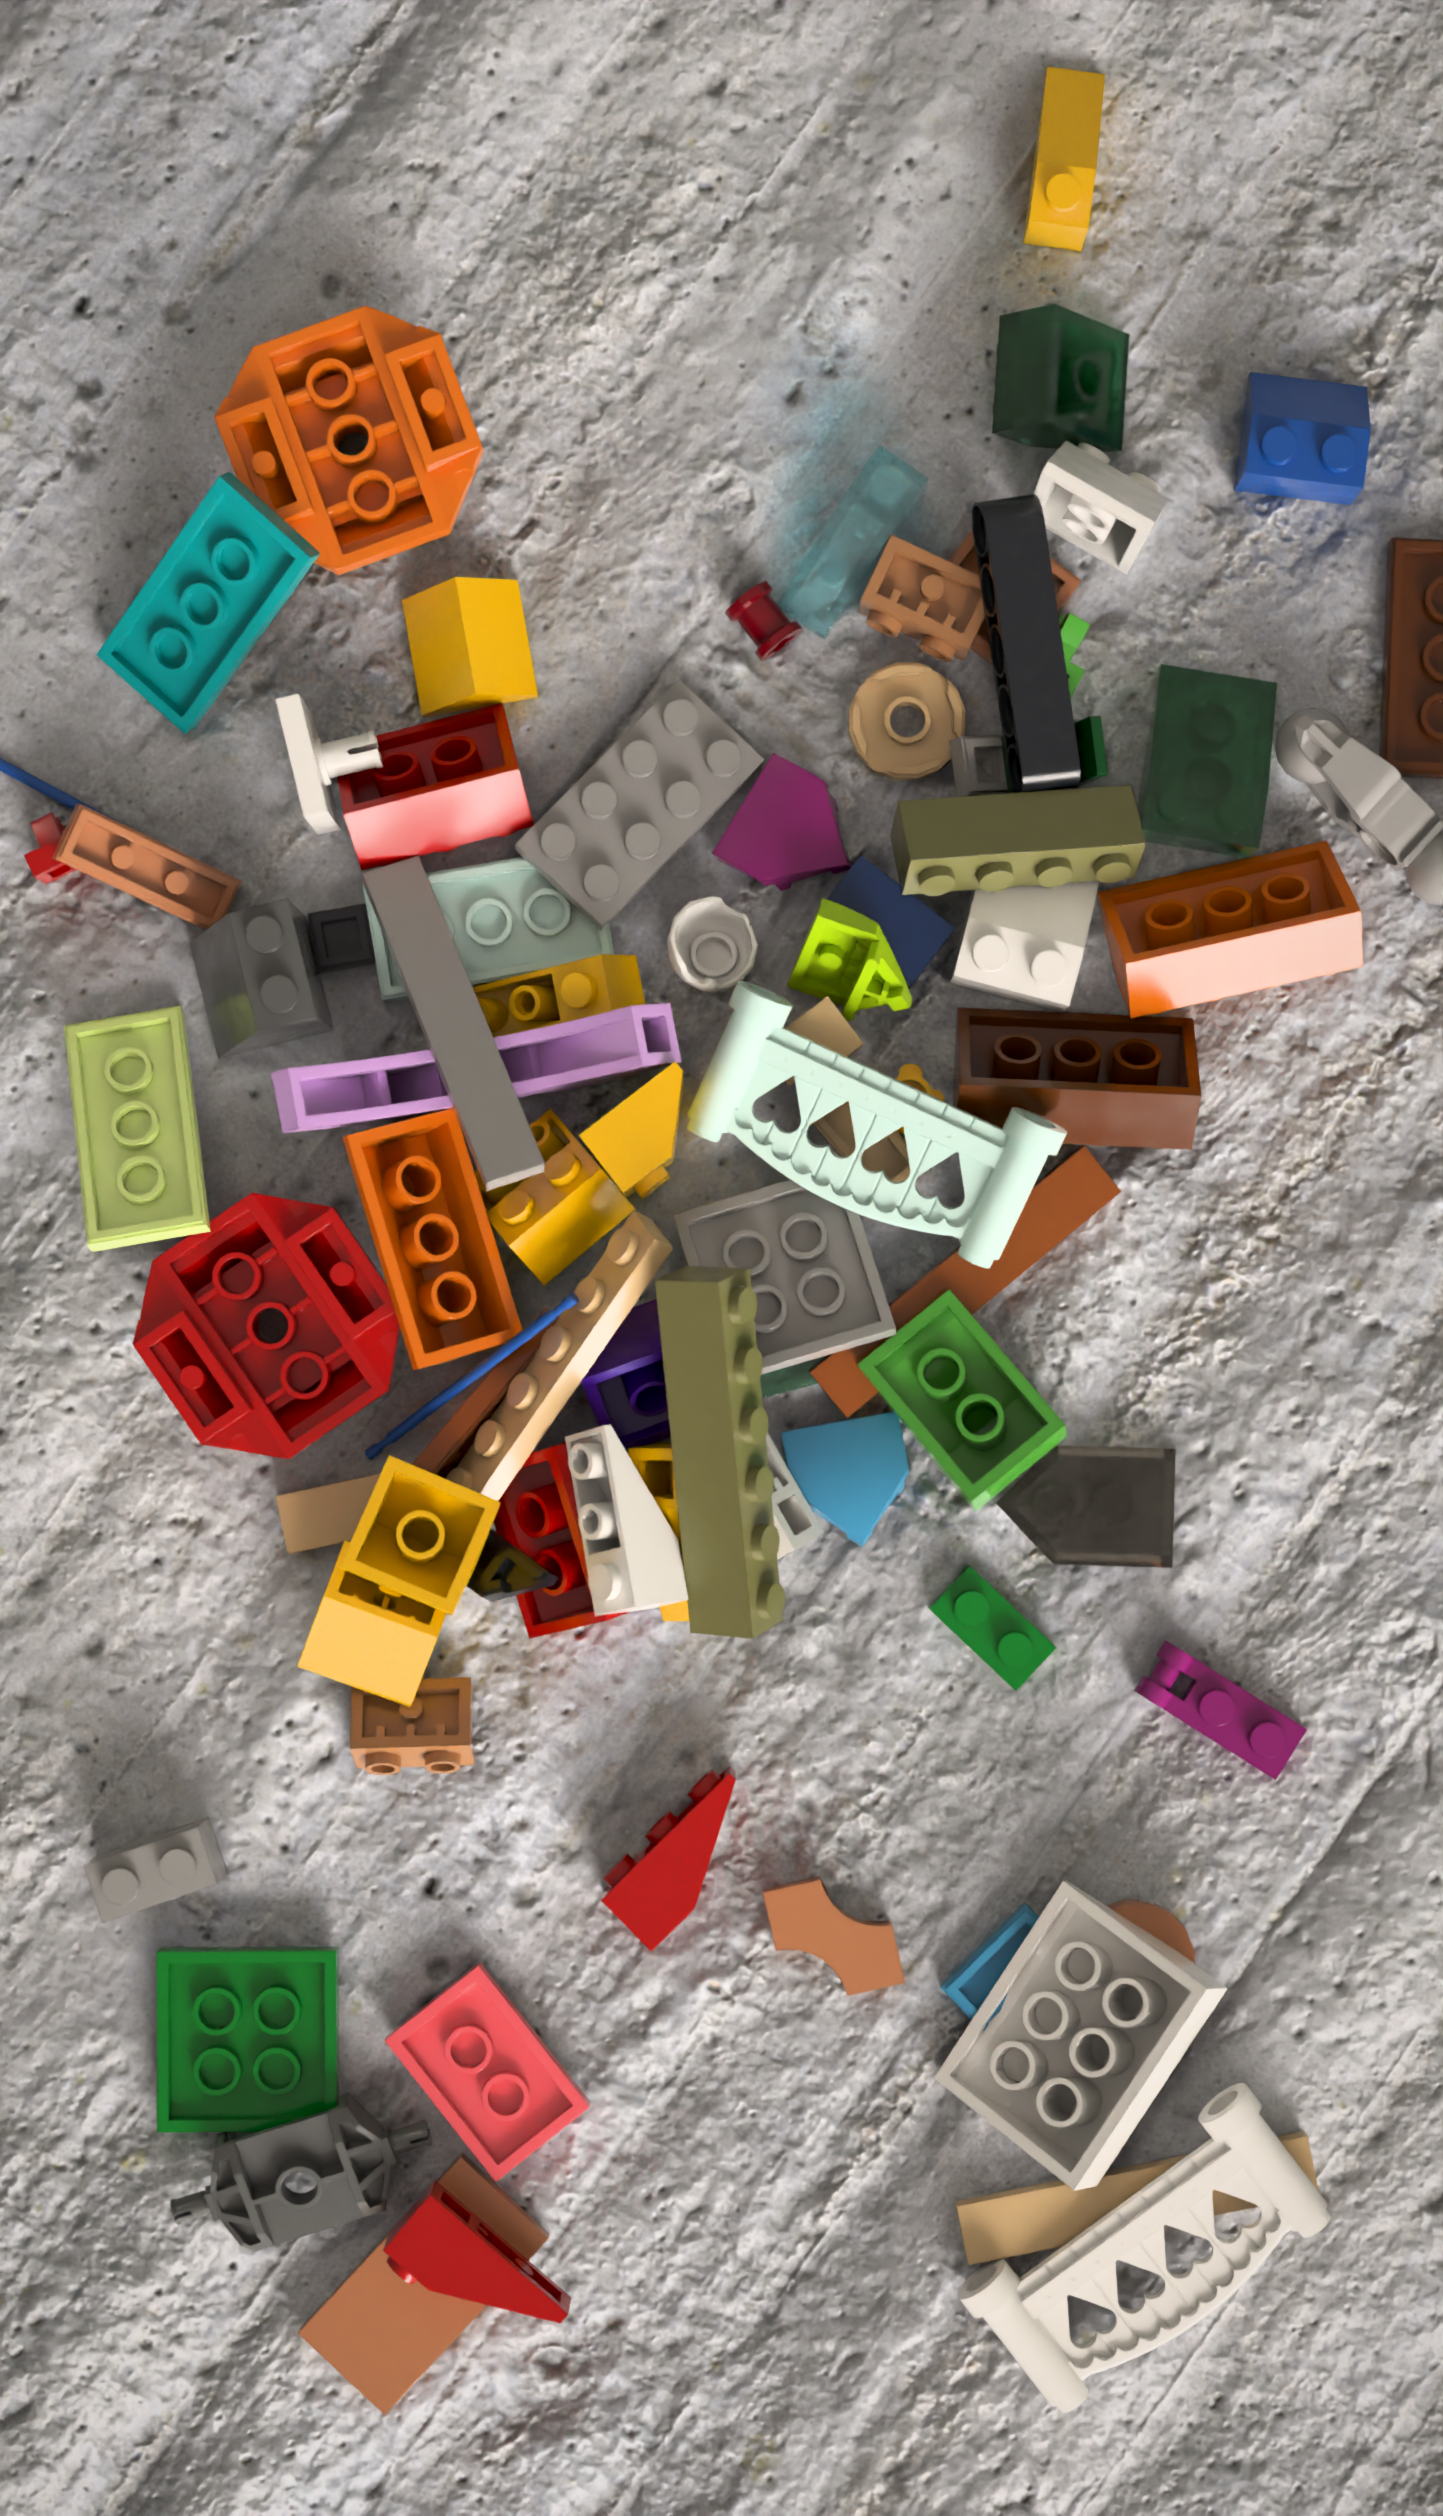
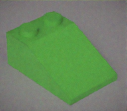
(963, 1400)

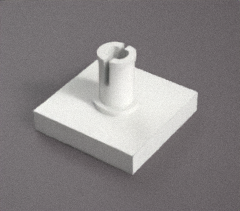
(319, 762)

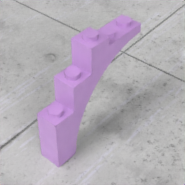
(536, 1060)

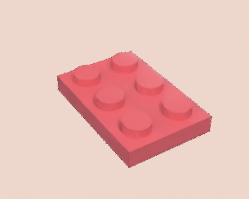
(487, 2071)

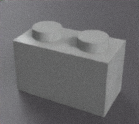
(155, 1870)

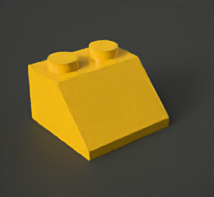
(640, 1134)

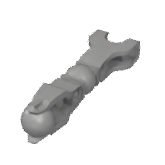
(1365, 797)

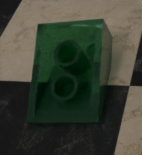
(1207, 761)

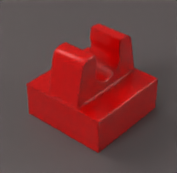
(48, 834)

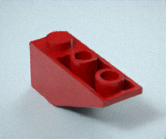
(667, 1876)

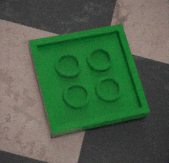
(245, 2036)

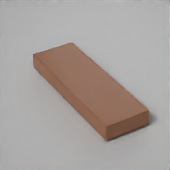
(145, 868)

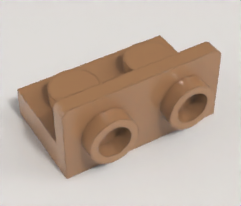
(924, 600)
(427, 1734)

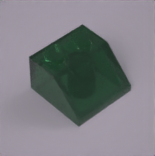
(1060, 379)

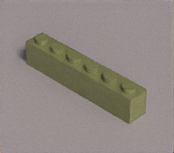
(720, 1450)

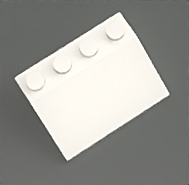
(1082, 2036)

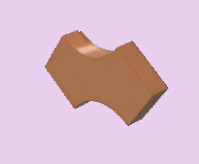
(856, 1949)

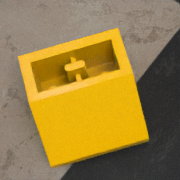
(559, 1211)
(371, 1636)

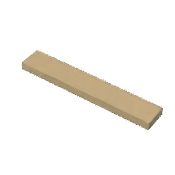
(1054, 2214)

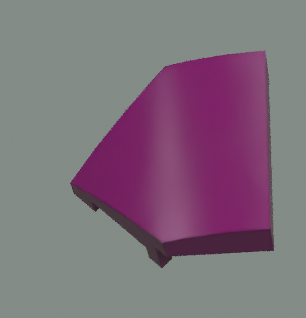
(784, 828)

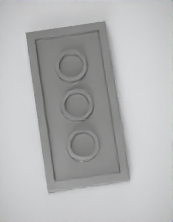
(639, 804)

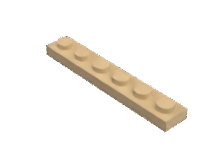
(563, 1358)

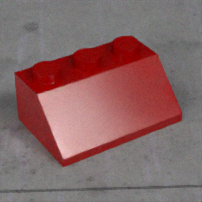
(436, 789)
(542, 1520)

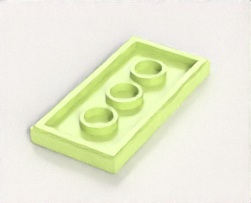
(136, 1129)

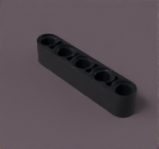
(1025, 644)

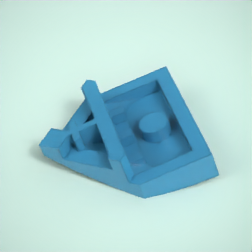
(849, 1470)

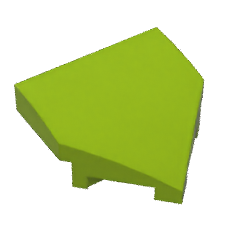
(848, 962)

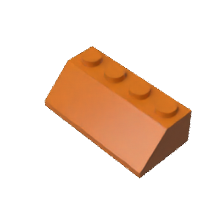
(1231, 929)
(433, 1238)

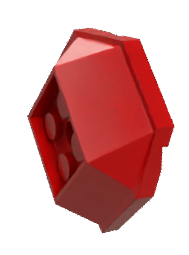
(205, 1337)

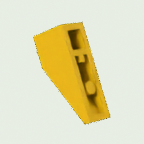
(1065, 159)

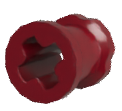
(763, 621)

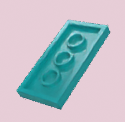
(207, 602)

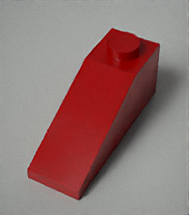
(465, 2258)

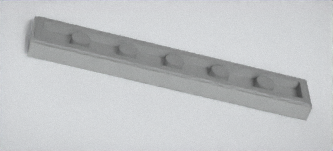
(453, 1023)

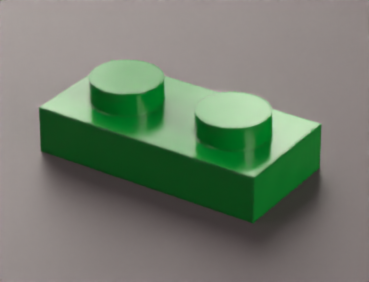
(992, 1627)

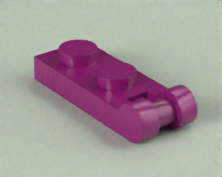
(1222, 1711)

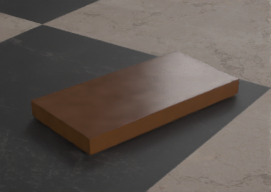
(1413, 659)

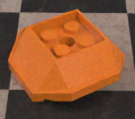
(346, 378)

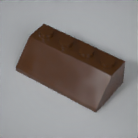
(1089, 1073)

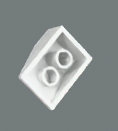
(1098, 504)
(1026, 942)

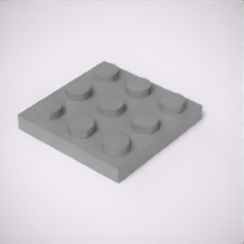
(805, 1265)

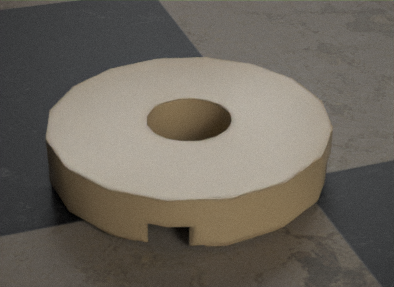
(905, 686)

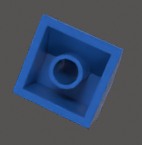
(1303, 439)

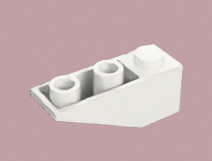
(625, 1537)

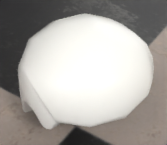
(711, 945)

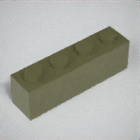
(1017, 840)

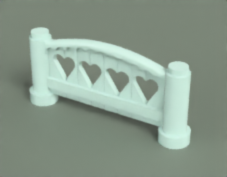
(995, 1162)

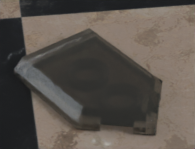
(1098, 1505)

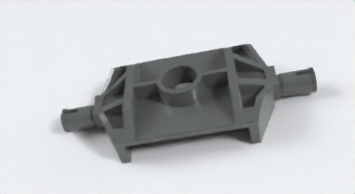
(337, 2147)

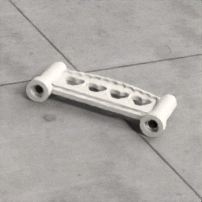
(1239, 2160)

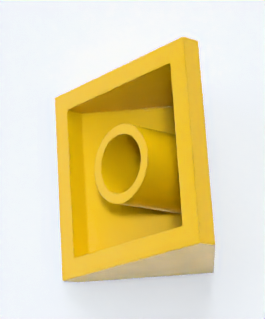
(469, 645)
(420, 1535)

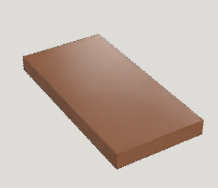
(392, 2331)

